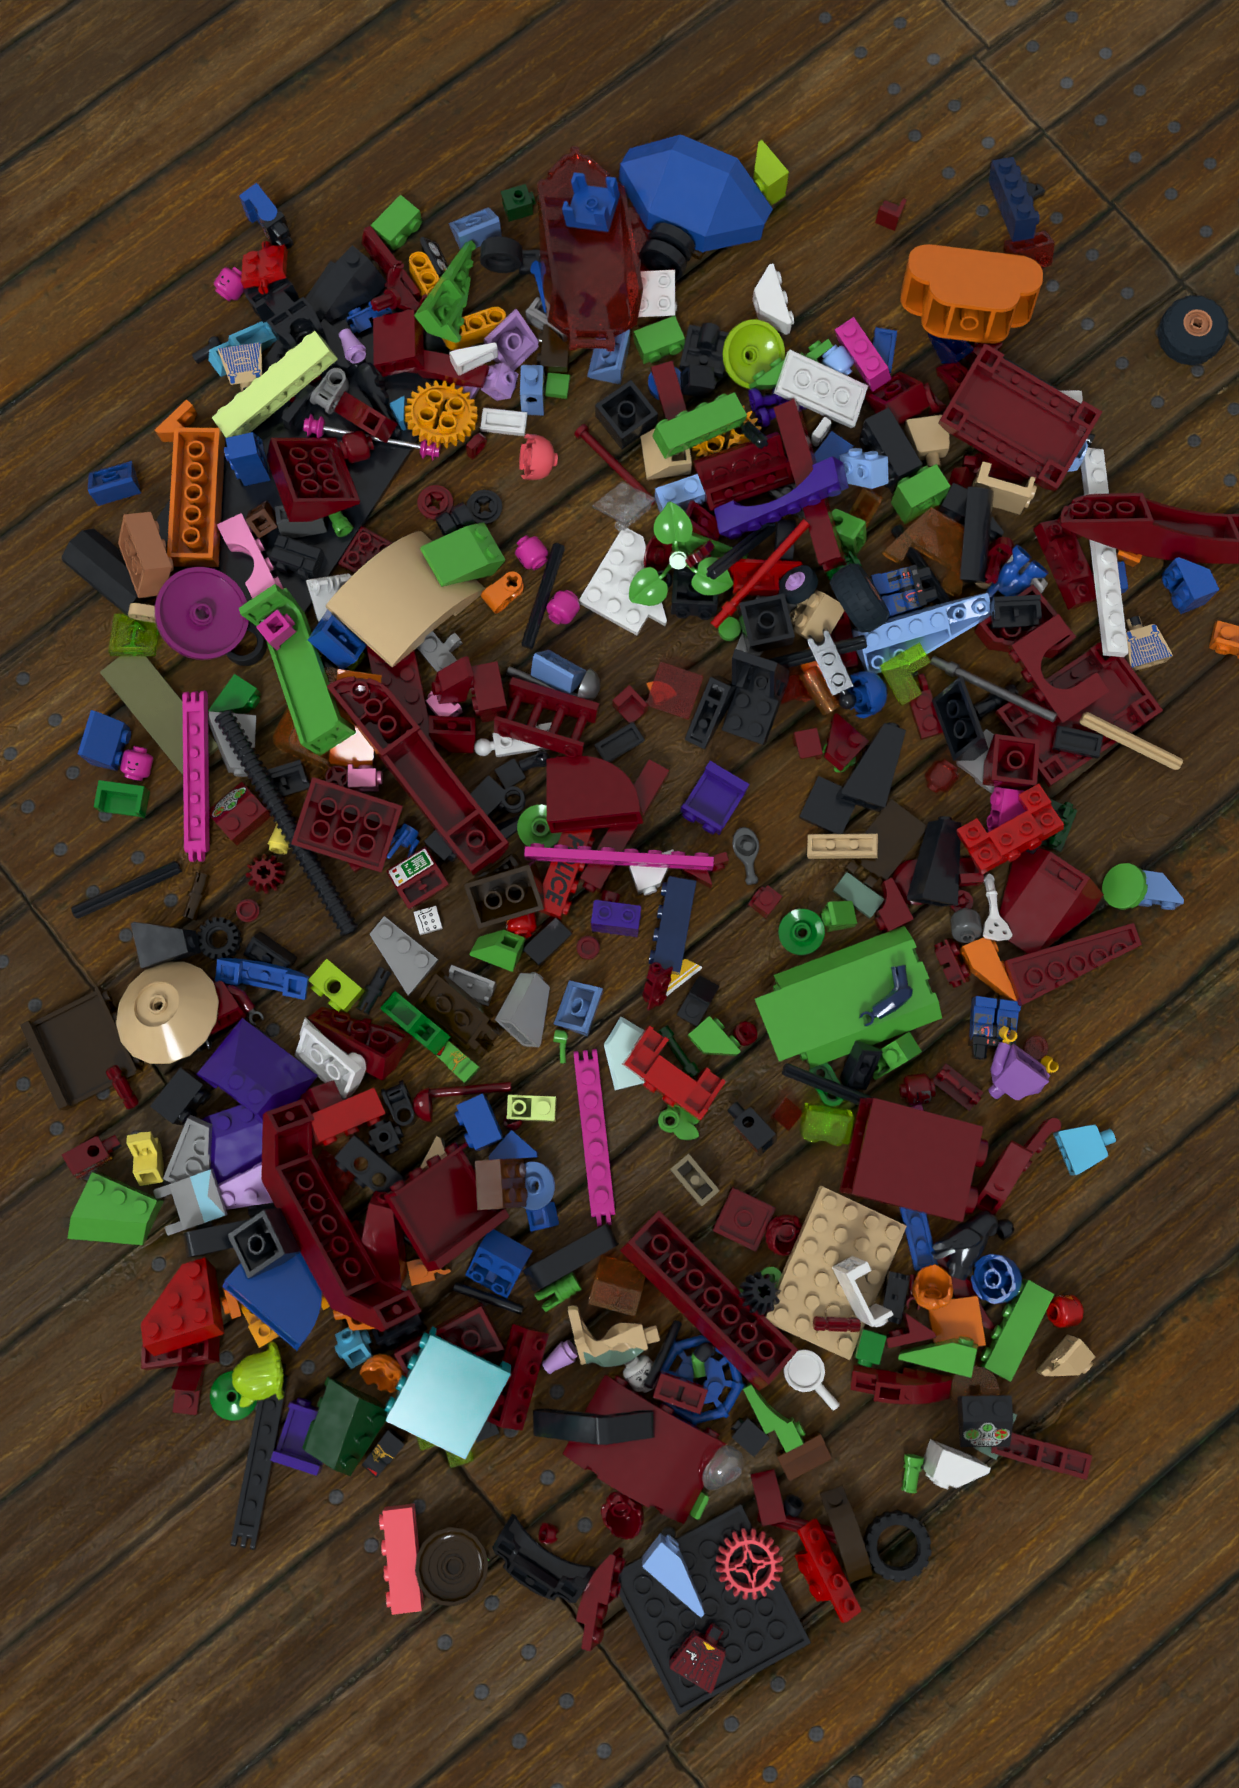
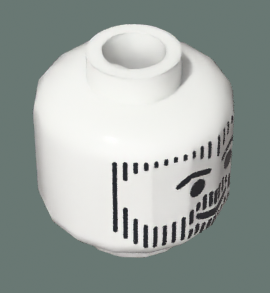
(637, 1372)

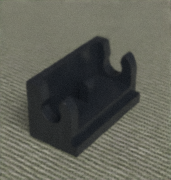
(1015, 611)
(290, 778)
(894, 1294)

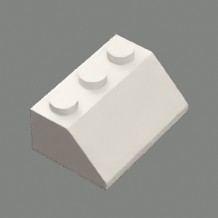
(950, 1466)

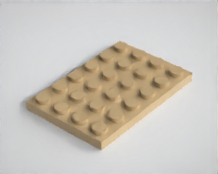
(808, 1284)

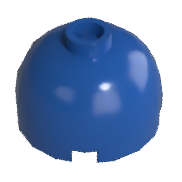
(869, 692)
(996, 1278)

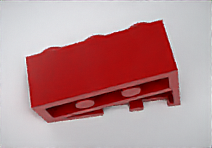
(346, 1118)

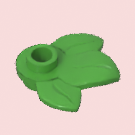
(684, 1123)

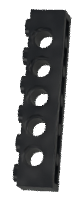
(376, 1164)

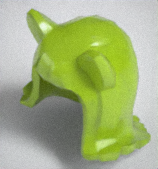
(259, 1376)

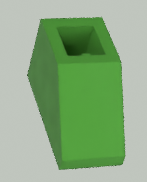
(838, 915)
(499, 949)
(712, 1040)
(896, 1054)

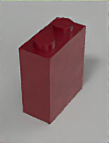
(398, 343)

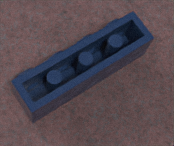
(1013, 199)
(674, 923)

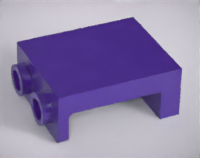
(714, 798)
(616, 918)
(289, 1448)

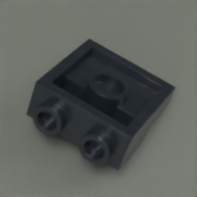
(687, 600)

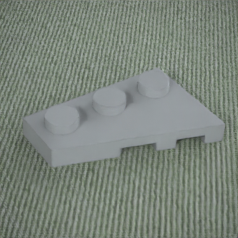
(403, 954)
(192, 1151)

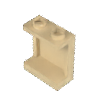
(1006, 495)

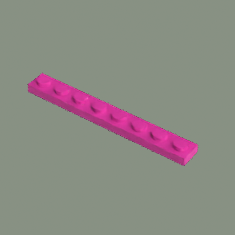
(629, 857)

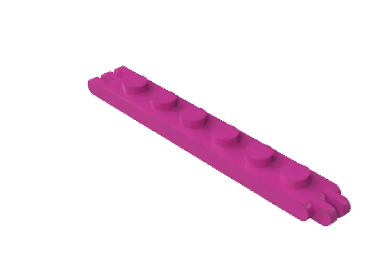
(195, 775)
(594, 1136)

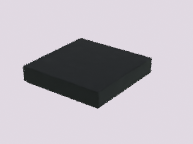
(824, 809)

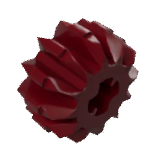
(259, 868)

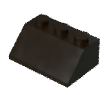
(506, 894)

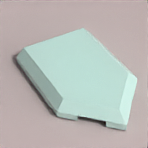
(617, 1049)

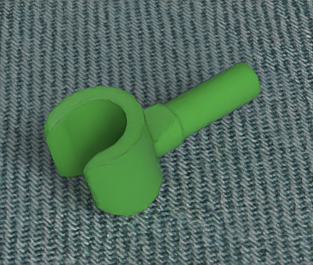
(561, 1037)

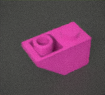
(1004, 806)

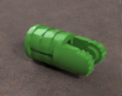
(563, 1288)

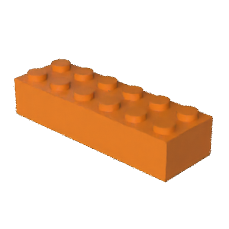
(196, 497)

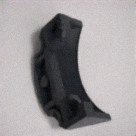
(538, 1567)

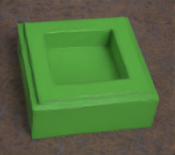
(557, 385)

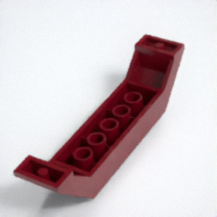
(322, 1226)

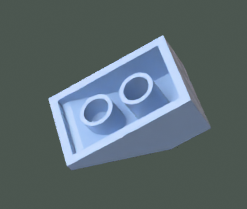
(668, 1566)

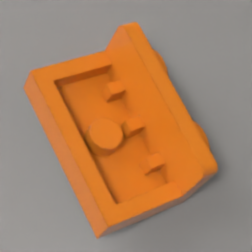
(230, 1305)

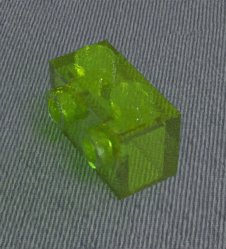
(826, 1124)

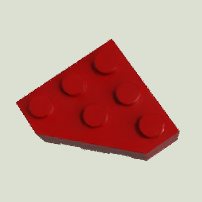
(185, 1310)

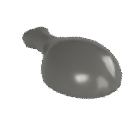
(746, 849)

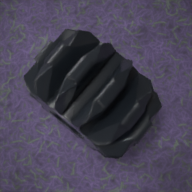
(752, 1297)

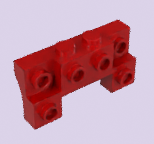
(1014, 836)
(668, 1080)

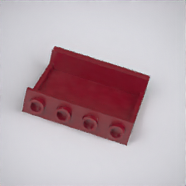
(441, 1208)

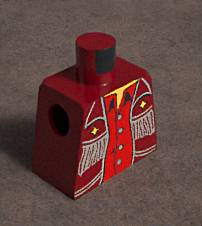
(81, 1159)

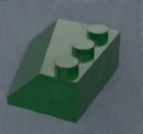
(344, 1426)

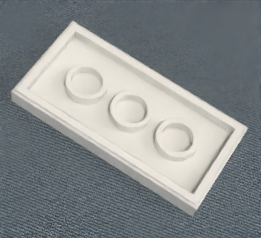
(820, 389)

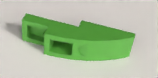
(769, 379)

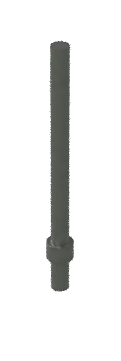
(953, 669)

